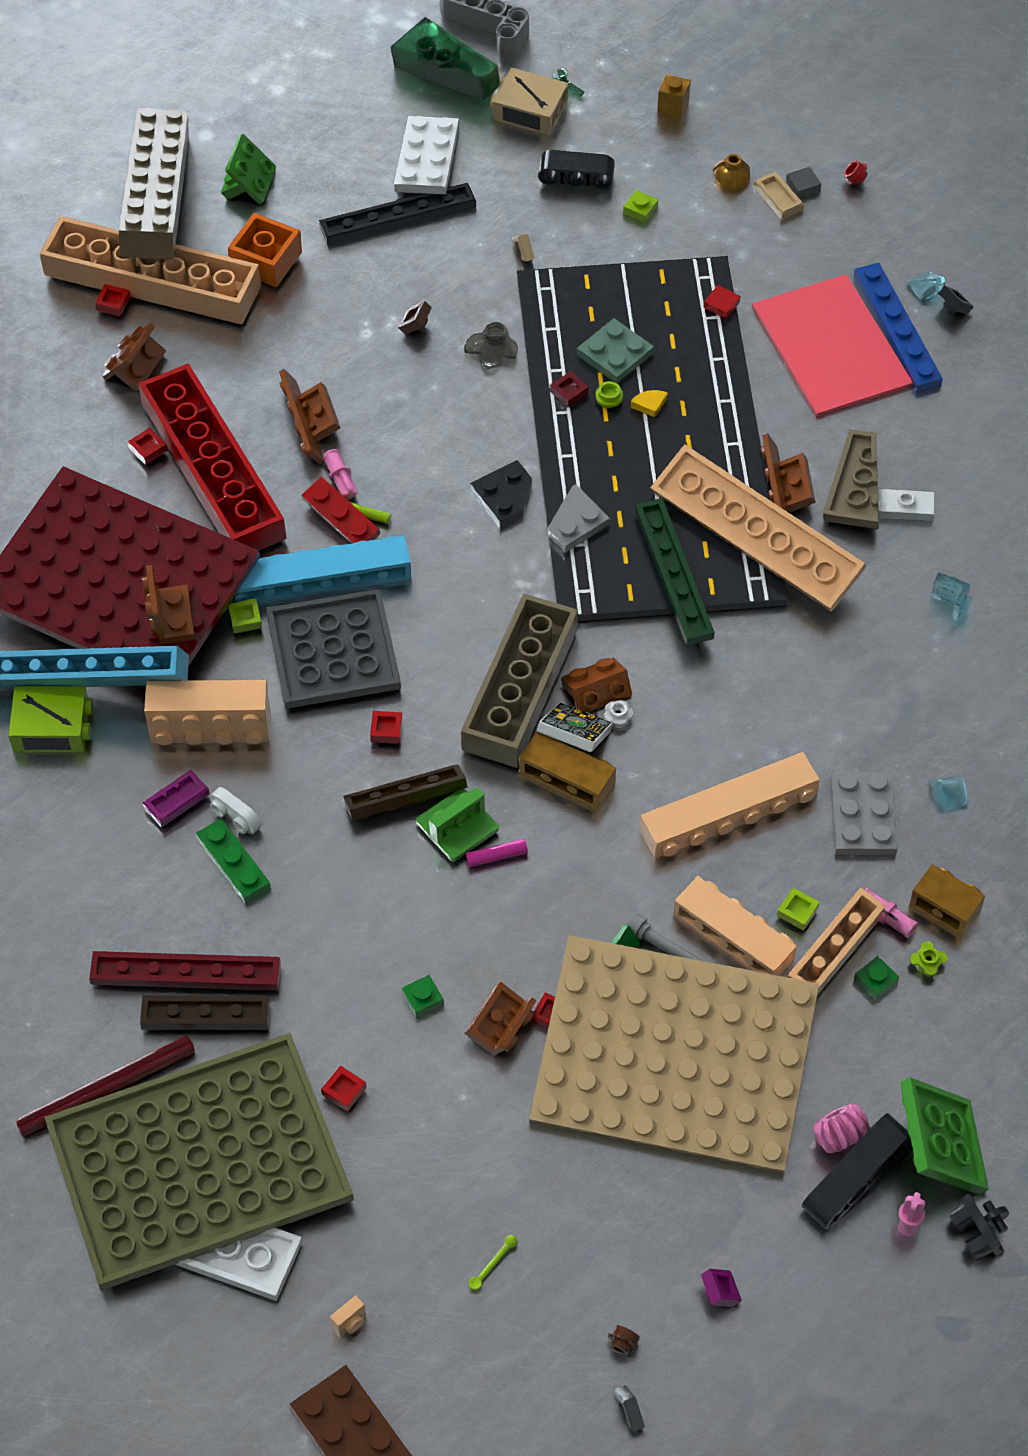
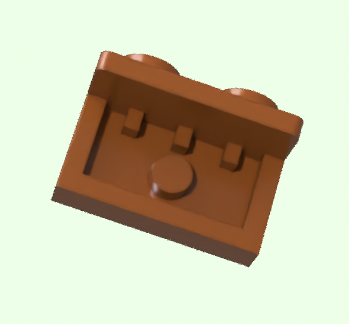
(597, 684)
(500, 1019)

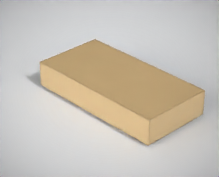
(778, 195)

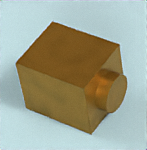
(673, 96)

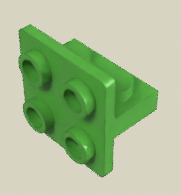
(247, 171)
(458, 823)

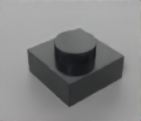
(955, 300)

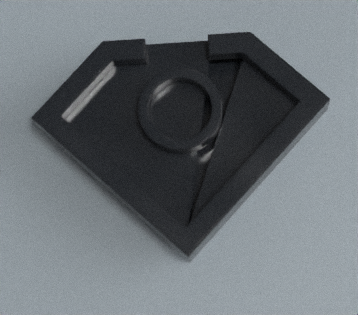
(504, 492)

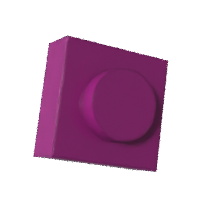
(721, 1287)

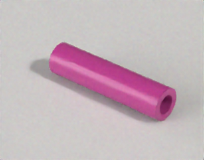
(496, 853)

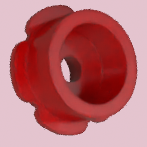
(856, 172)

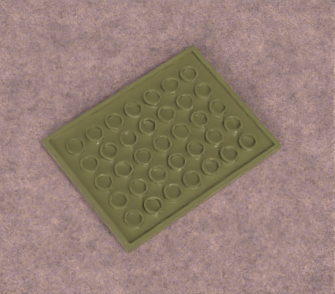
(197, 1160)

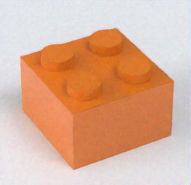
(269, 245)

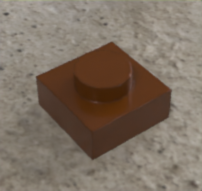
(415, 317)

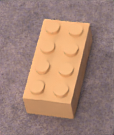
(208, 711)

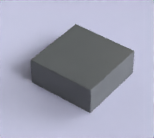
(803, 182)

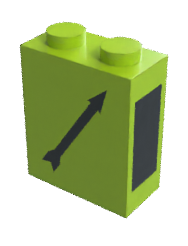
(50, 719)

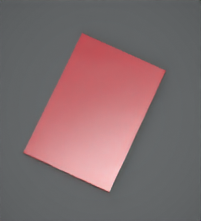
(832, 345)

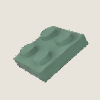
(615, 350)

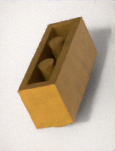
(567, 770)

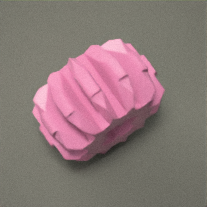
(841, 1128)

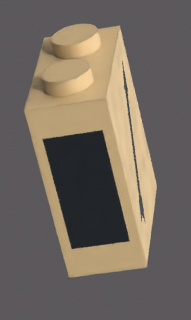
(529, 101)

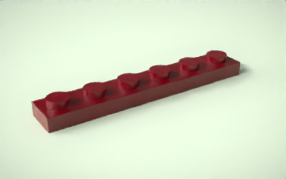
(185, 970)

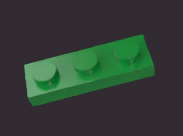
(233, 860)

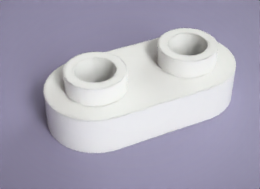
(241, 815)

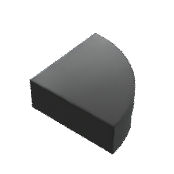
(631, 1408)

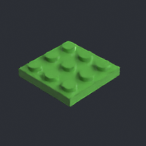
(943, 1136)

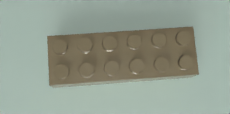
(519, 680)

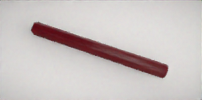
(108, 1084)

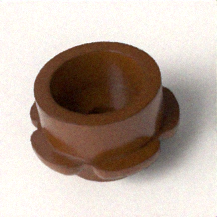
(623, 1340)

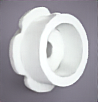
(619, 719)

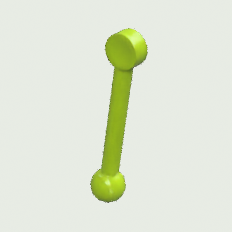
(475, 1283)

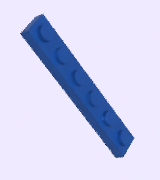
(898, 327)

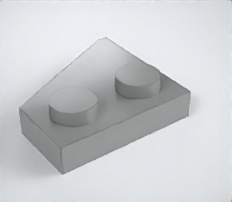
(576, 520)

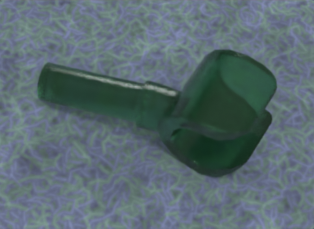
(562, 76)

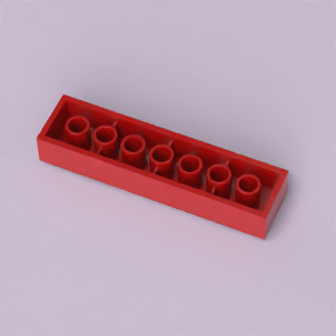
(211, 459)

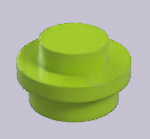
(609, 394)

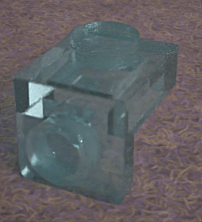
(952, 591)

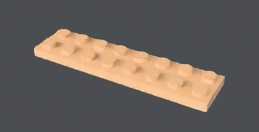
(758, 528)

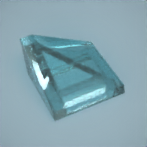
(927, 285)
(949, 791)

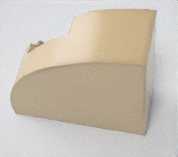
(522, 242)

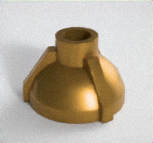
(732, 173)

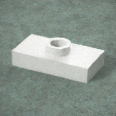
(905, 504)

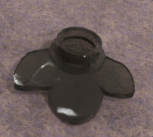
(492, 345)

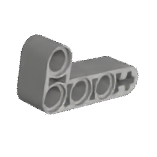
(494, 16)

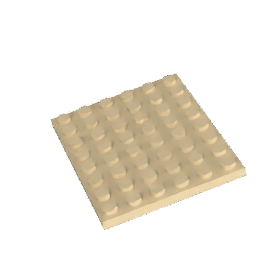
(675, 1053)

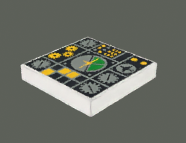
(574, 727)

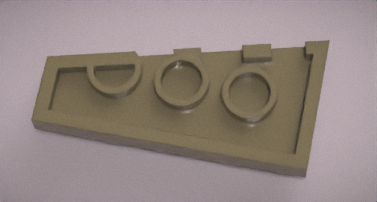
(855, 484)

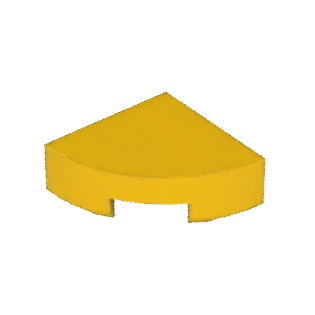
(649, 402)

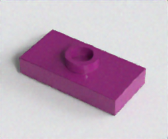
(176, 798)

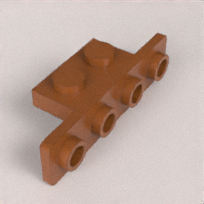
(312, 412)
(788, 478)

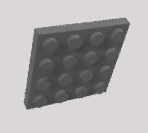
(333, 648)

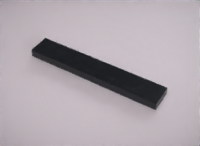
(396, 213)

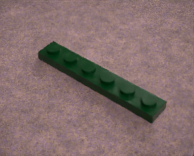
(674, 572)

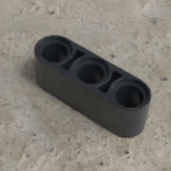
(576, 169)

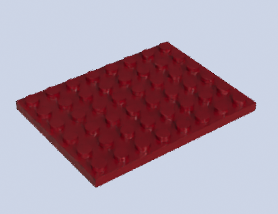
(83, 560)

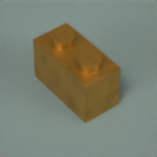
(947, 899)

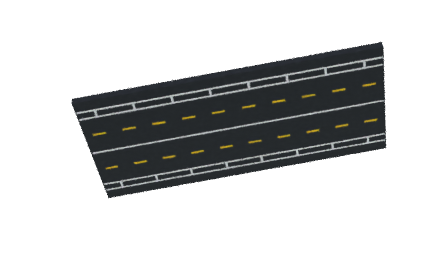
(623, 451)

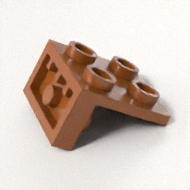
(168, 610)

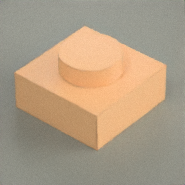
(348, 1317)

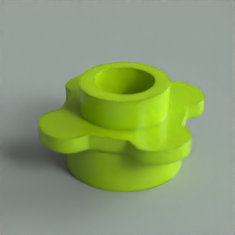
(925, 966)

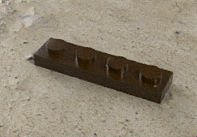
(404, 792)
(204, 1012)

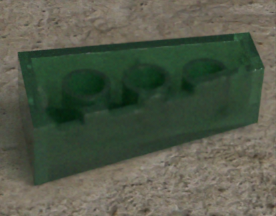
(445, 59)

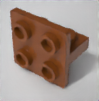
(135, 358)

